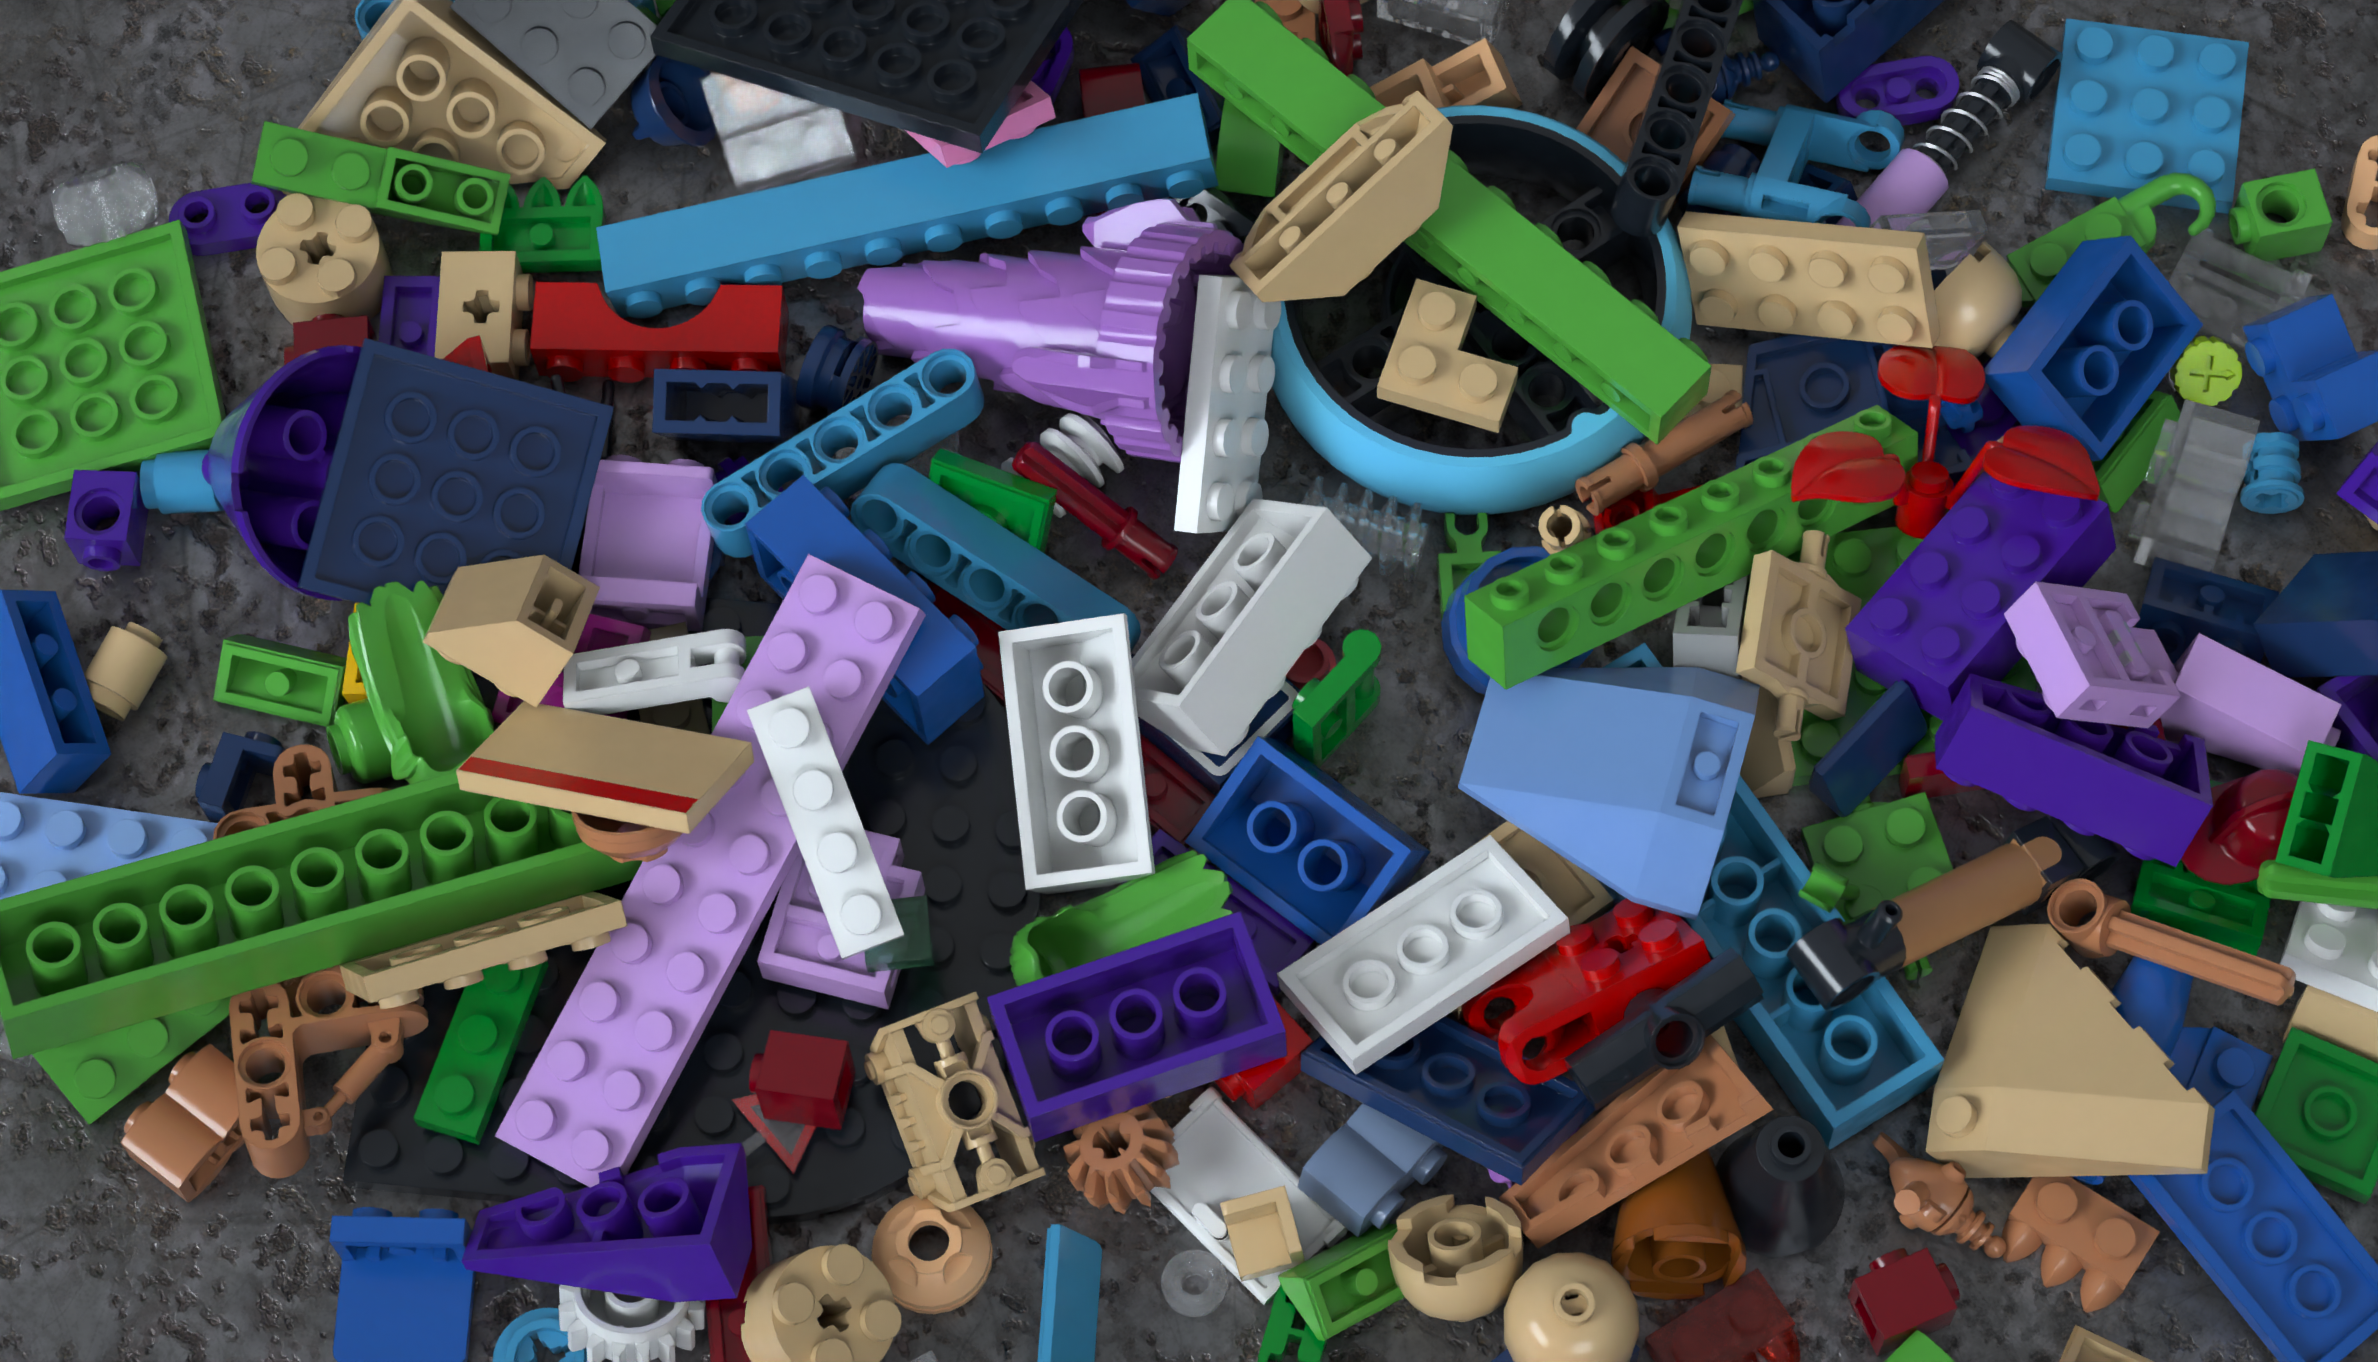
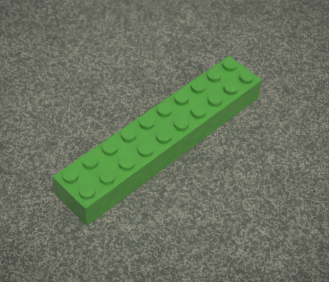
(279, 906)

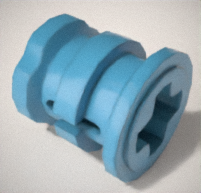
(2273, 475)

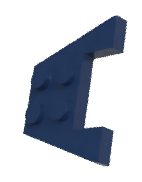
(1814, 382)

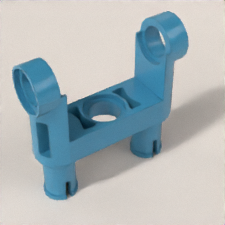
(1792, 139)

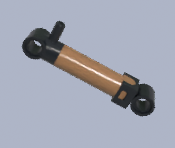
(1847, 957)

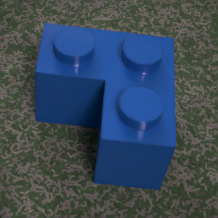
(2313, 370)

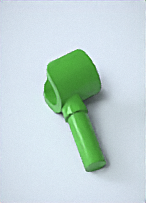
(1827, 887)

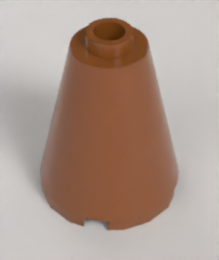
(1678, 1234)

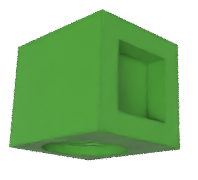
(2292, 196)

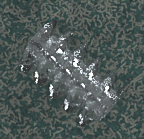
(1378, 532)

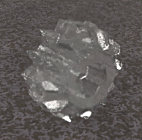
(105, 203)

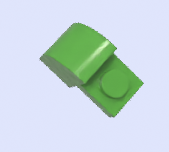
(1247, 155)

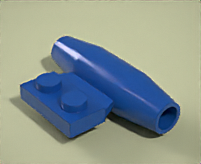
(2202, 1057)

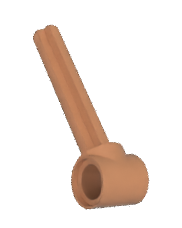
(2118, 929)

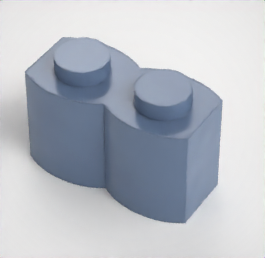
(1367, 1167)

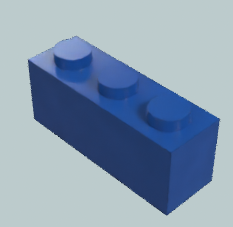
(45, 701)

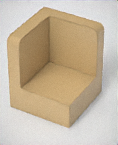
(1262, 1233)

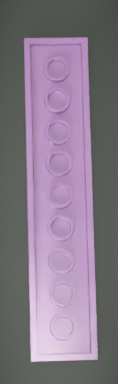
(705, 898)

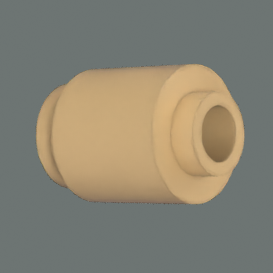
(124, 669)

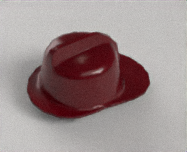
(2241, 827)

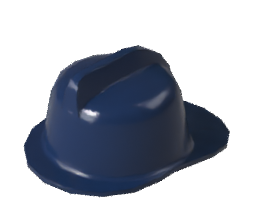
(671, 104)

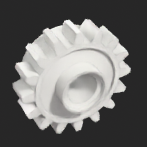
(627, 1325)

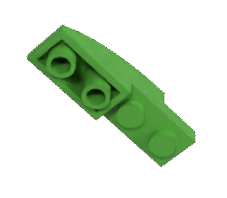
(381, 179)

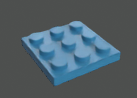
(2145, 108)

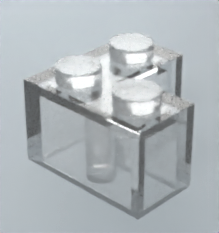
(2196, 482)

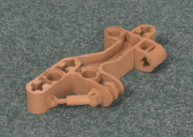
(295, 1003)

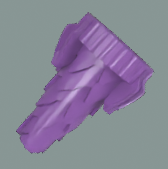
(1070, 329)

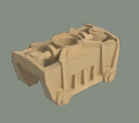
(923, 1110)

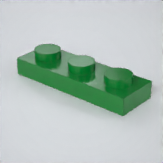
(478, 1051)

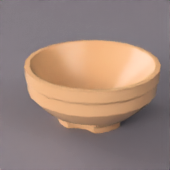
(939, 1283)

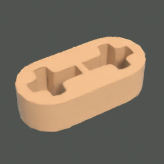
(2360, 192)

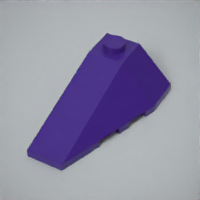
(645, 1234)

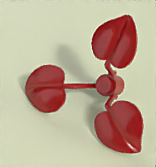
(1856, 470)

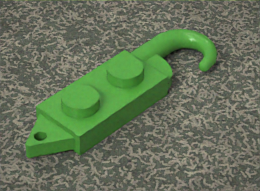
(2131, 215)

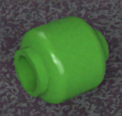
(358, 743)

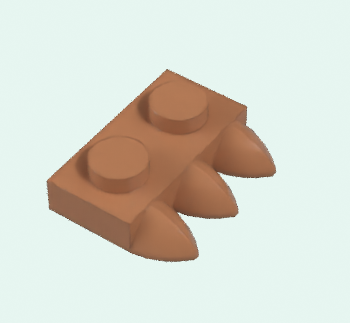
(2078, 1234)

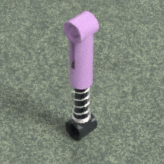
(2010, 70)

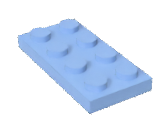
(65, 840)

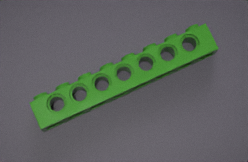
(1660, 559)

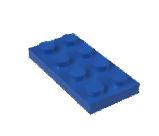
(2270, 1241)

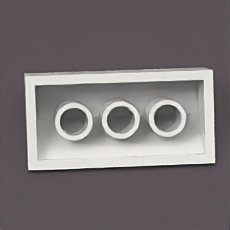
(1244, 622)
(1076, 754)

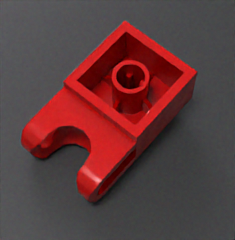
(1585, 985)

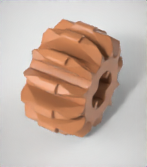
(1122, 1158)

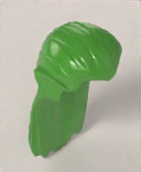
(419, 699)
(1128, 916)

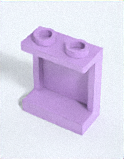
(649, 541)

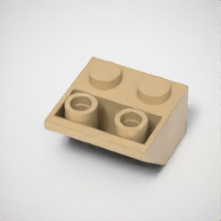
(513, 622)

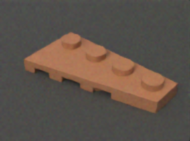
(1636, 1142)

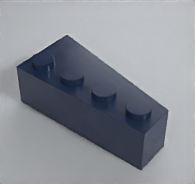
(1834, 39)

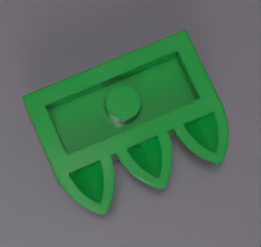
(549, 234)
(2203, 908)

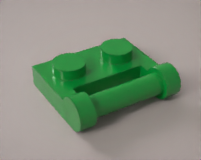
(1333, 708)

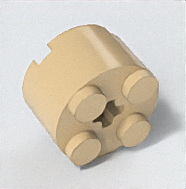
(322, 259)
(826, 1284)

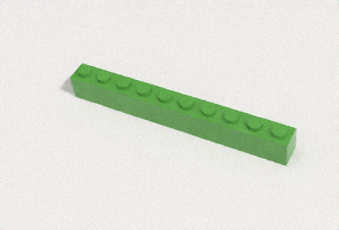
(1473, 235)

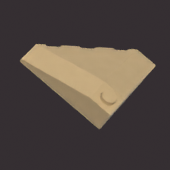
(450, 94)
(2056, 1078)

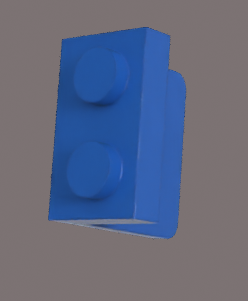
(402, 1287)

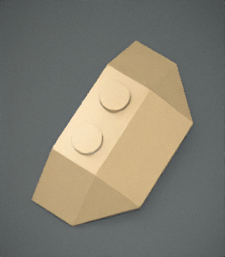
(1349, 206)

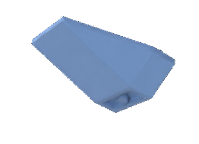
(1618, 771)

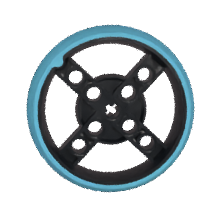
(1568, 440)

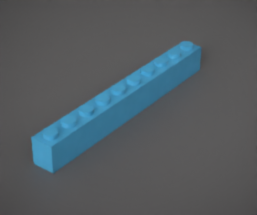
(906, 207)

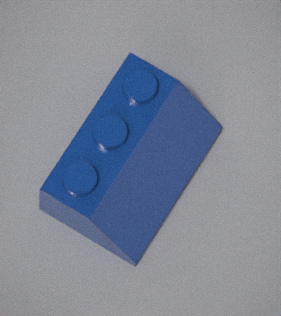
(1304, 841)

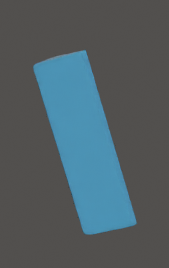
(1069, 1297)

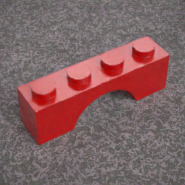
(582, 336)

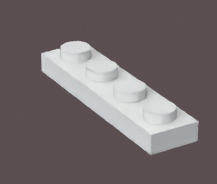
(825, 823)

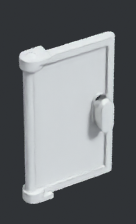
(1228, 1161)

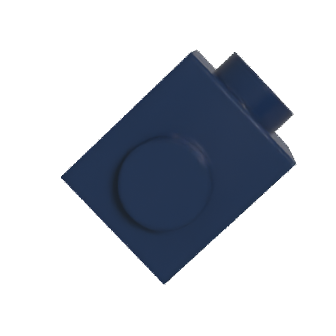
(228, 779)

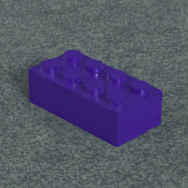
(1950, 596)
(1138, 1026)

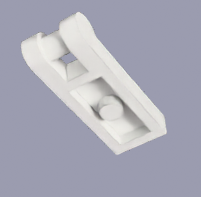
(655, 672)

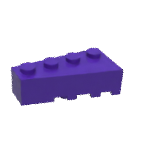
(2082, 772)

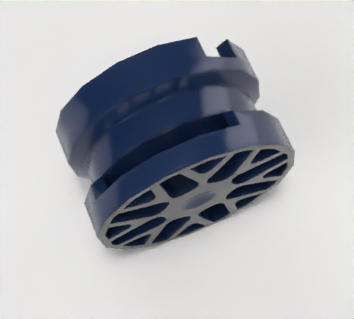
(835, 370)

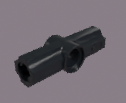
(1634, 1048)

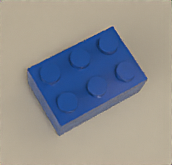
(2093, 345)

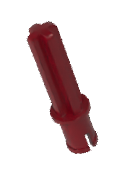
(1097, 511)

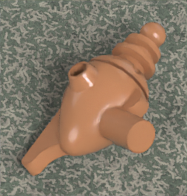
(1937, 1198)

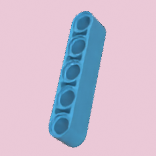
(855, 425)
(976, 555)

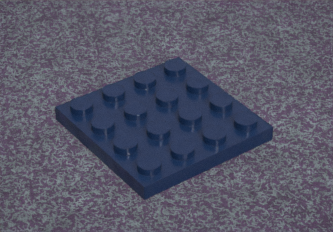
(448, 474)

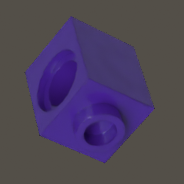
(97, 497)

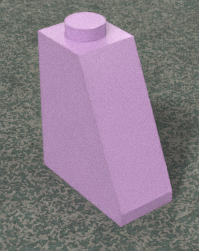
(2246, 709)

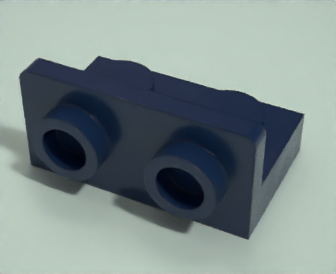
(2192, 601)

